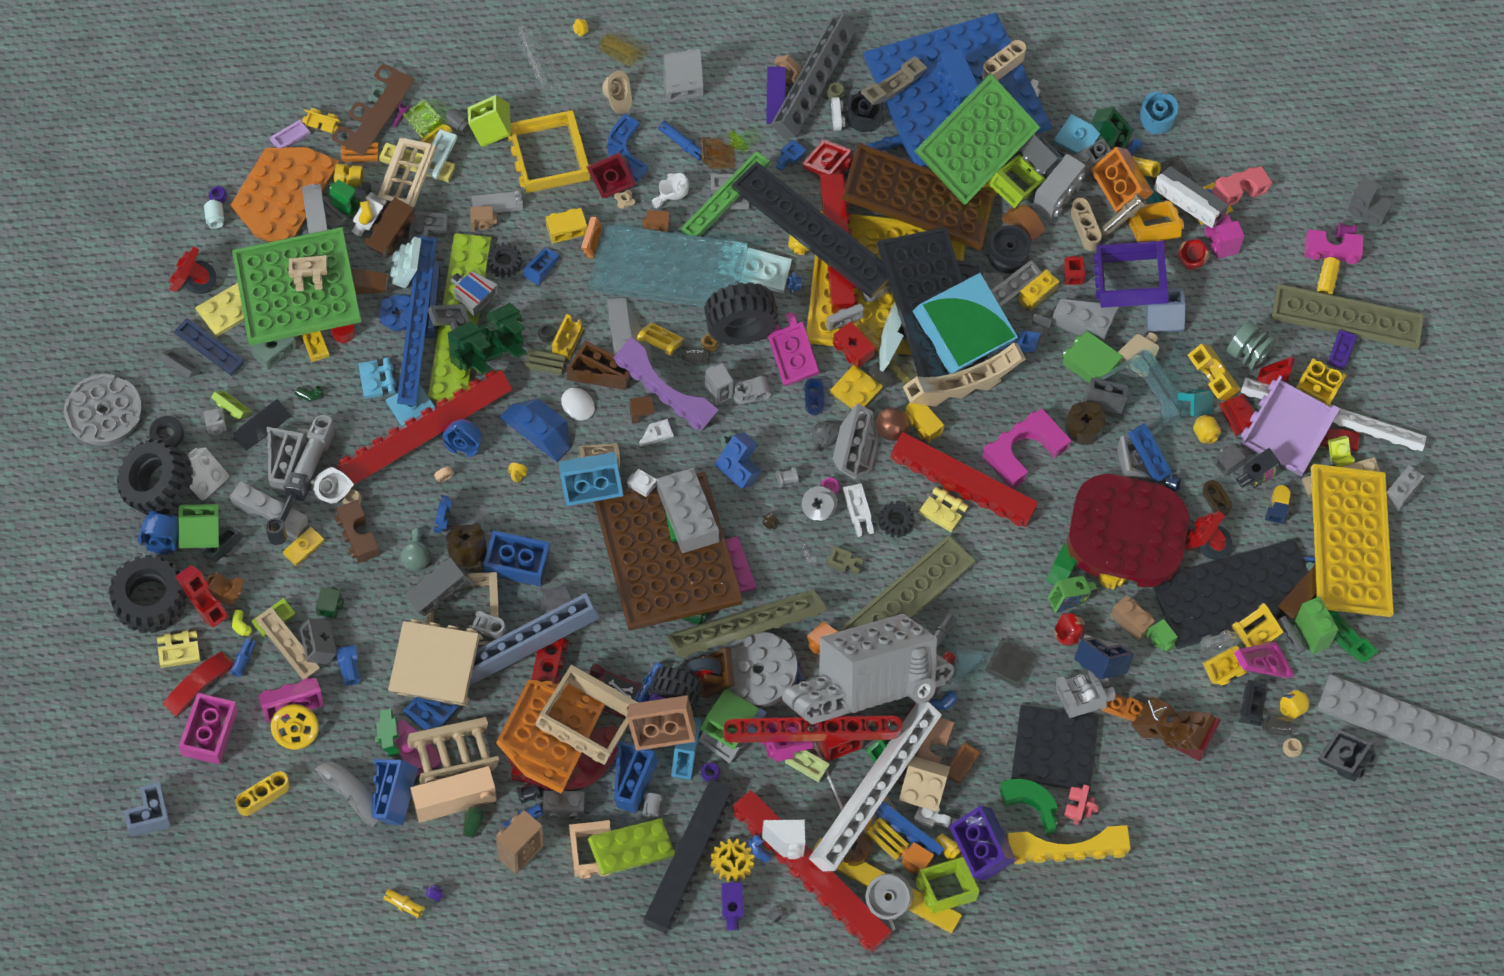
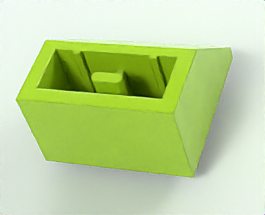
(490, 120)

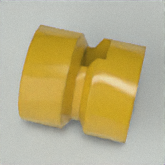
(351, 176)

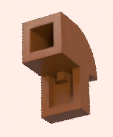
(1025, 219)
(223, 589)

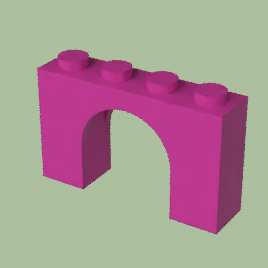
(1037, 427)

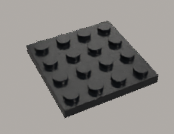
(1054, 747)

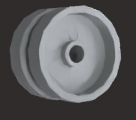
(901, 896)

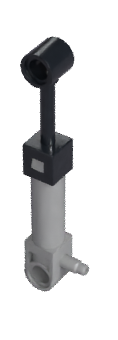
(298, 482)

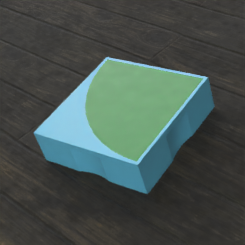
(965, 323)

